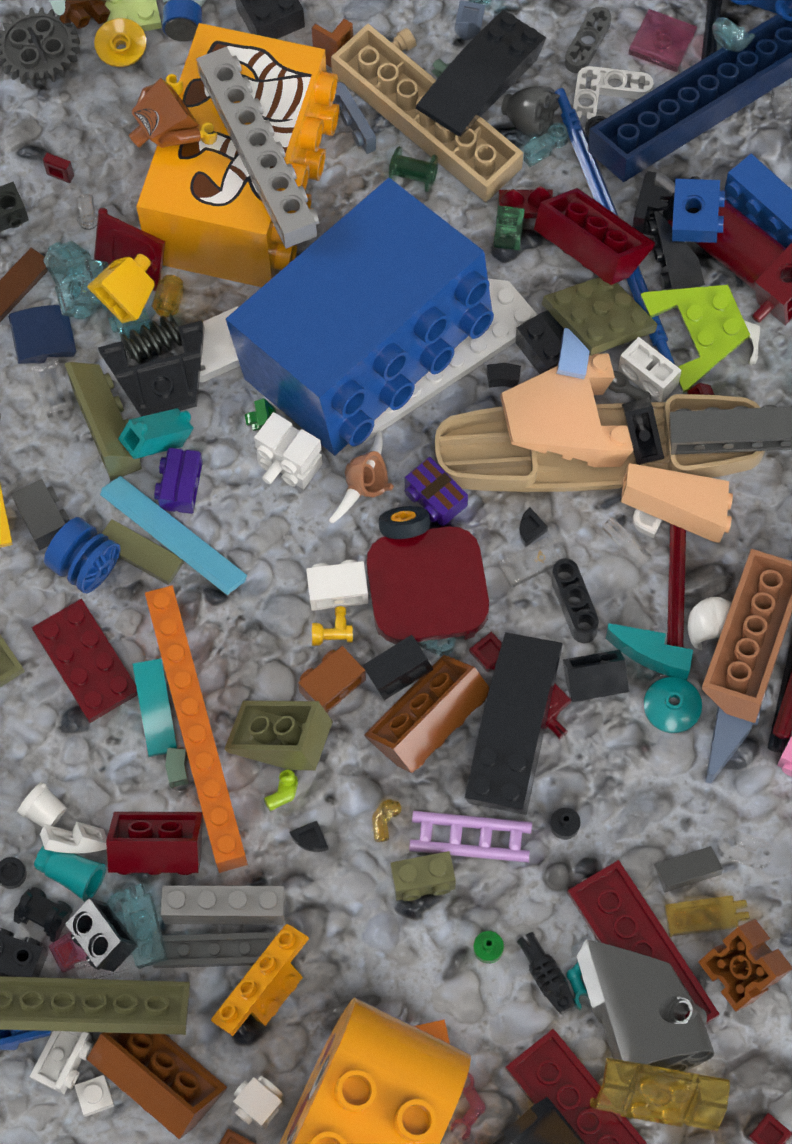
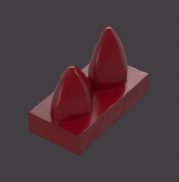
(525, 199)

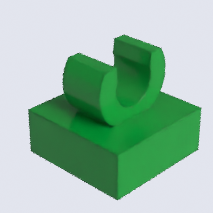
(261, 415)

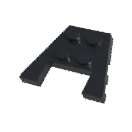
(163, 382)

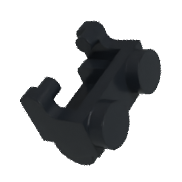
(42, 911)

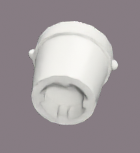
(42, 806)

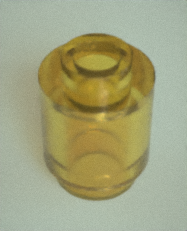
(168, 295)

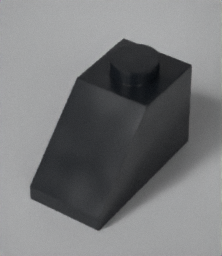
(643, 431)

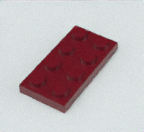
(85, 660)

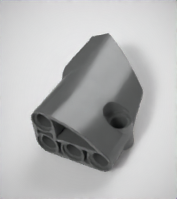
(644, 1008)

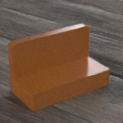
(332, 41)

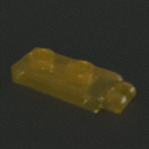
(704, 915)

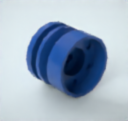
(82, 555)

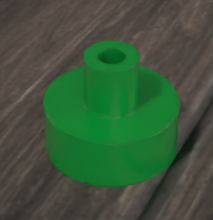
(486, 953)

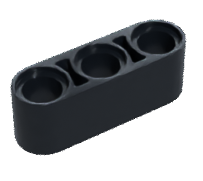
(574, 613)

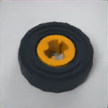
(404, 522)

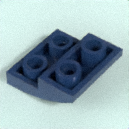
(41, 334)

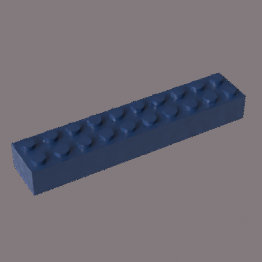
(693, 101)

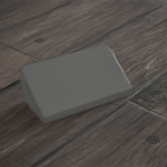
(688, 869)

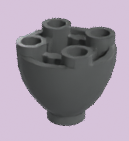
(531, 109)

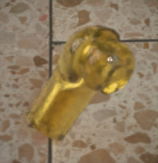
(381, 816)

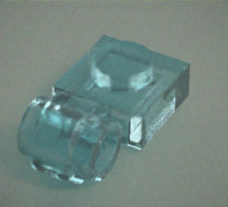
(541, 147)

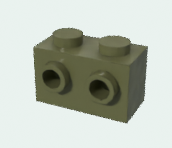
(423, 876)

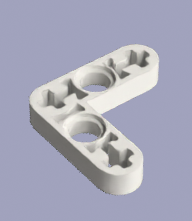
(600, 86)

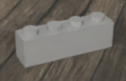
(223, 905)

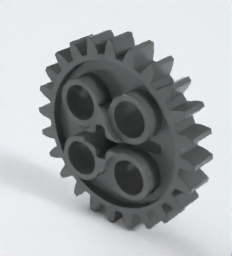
(58, 38)

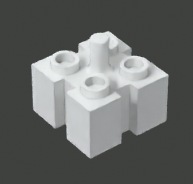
(288, 452)

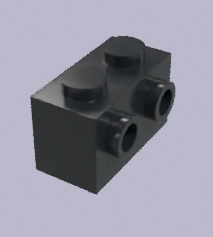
(20, 957)

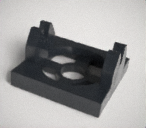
(649, 202)

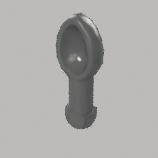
(621, 385)

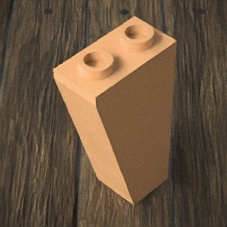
(680, 499)

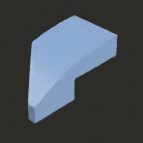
(573, 356)

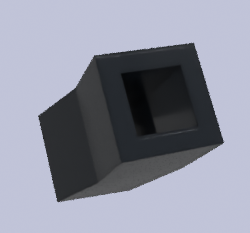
(503, 375)

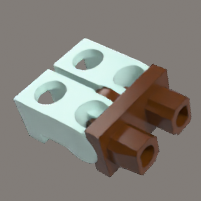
(81, 11)

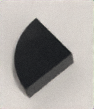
(531, 527)
(309, 837)

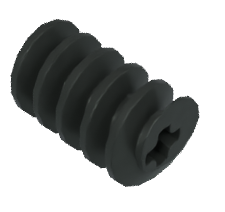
(151, 339)

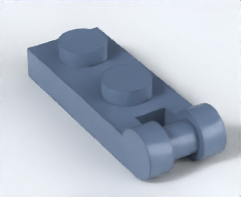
(353, 116)

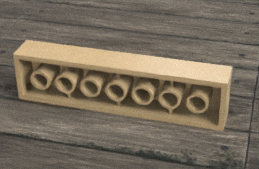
(394, 87)

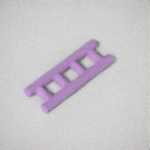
(485, 825)

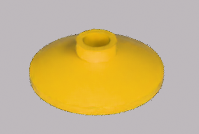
(120, 32)

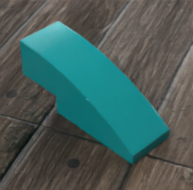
(650, 651)
(154, 707)

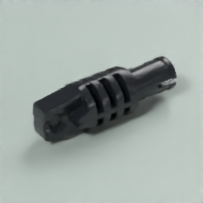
(547, 974)

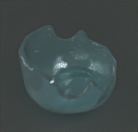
(730, 35)

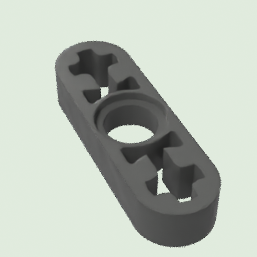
(587, 29)

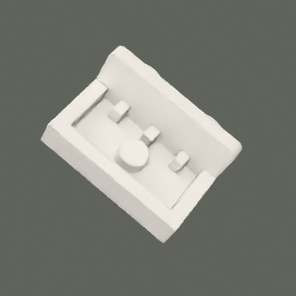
(61, 1059)

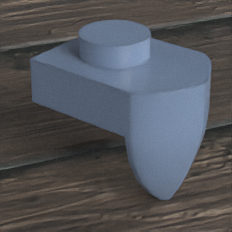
(469, 19)

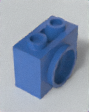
(701, 225)

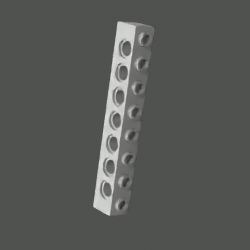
(291, 227)

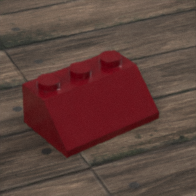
(155, 842)

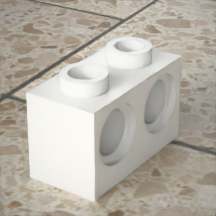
(649, 369)

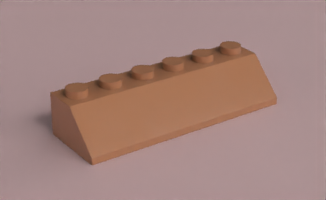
(751, 636)

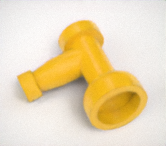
(340, 632)

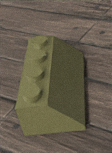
(102, 416)

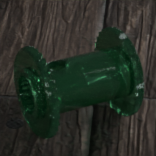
(413, 168)

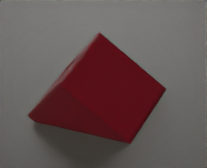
(701, 389)

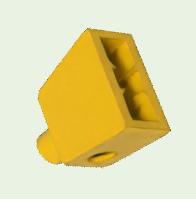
(124, 287)

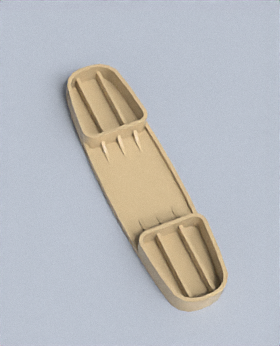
(480, 456)

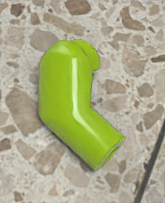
(286, 790)

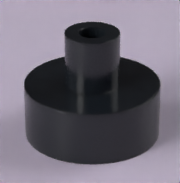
(565, 823)

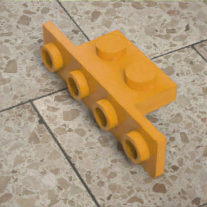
(265, 984)

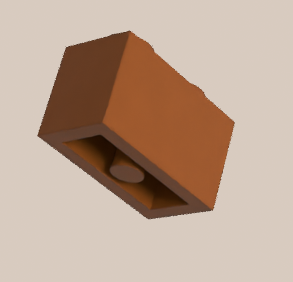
(332, 679)

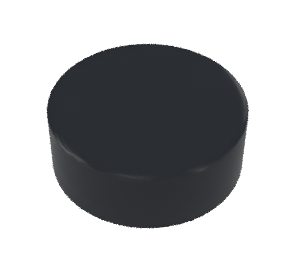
(12, 873)

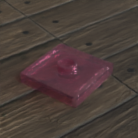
(662, 40)

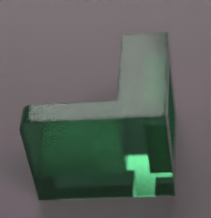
(509, 227)

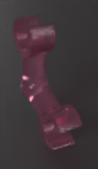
(477, 1108)

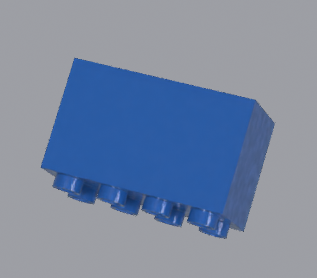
(363, 316)

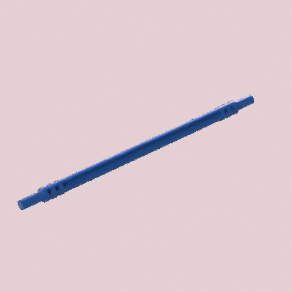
(602, 196)

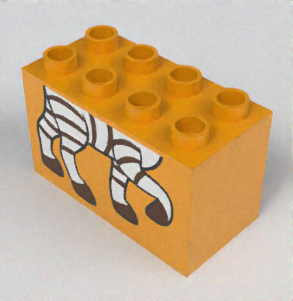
(202, 194)

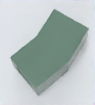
(176, 767)

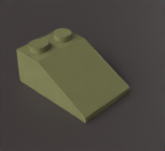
(280, 733)

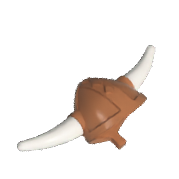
(365, 476)

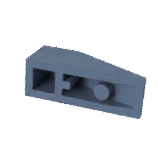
(727, 738)

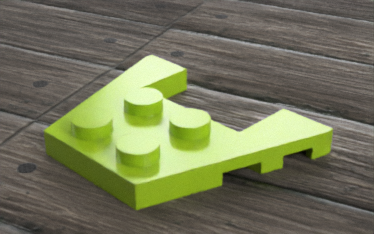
(710, 320)

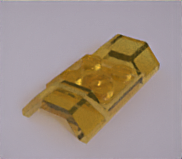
(662, 1095)

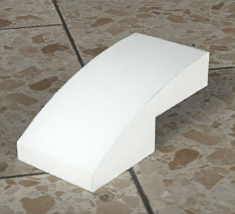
(81, 839)

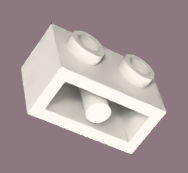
(337, 585)

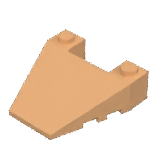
(562, 416)

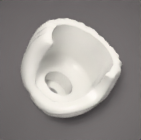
(707, 620)

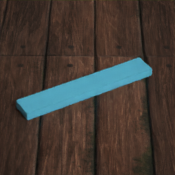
(173, 535)

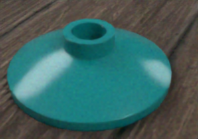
(667, 716)

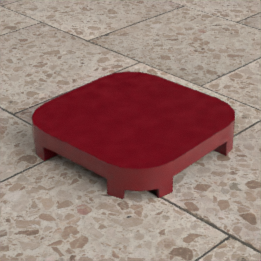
(428, 586)

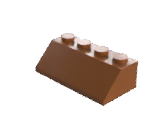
(428, 713)
(158, 1077)

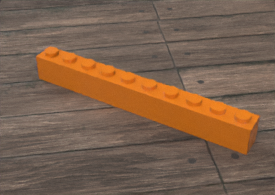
(196, 730)

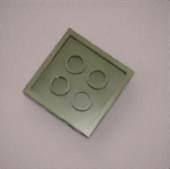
(599, 314)

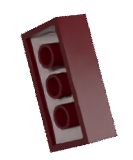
(592, 235)

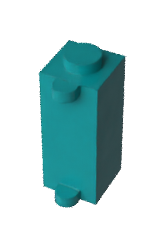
(156, 432)

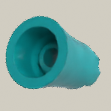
(71, 871)

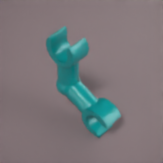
(574, 976)

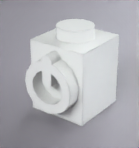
(258, 1101)

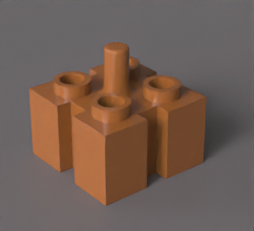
(745, 965)

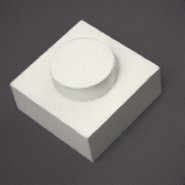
(94, 1095)

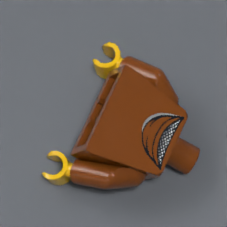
(166, 118)

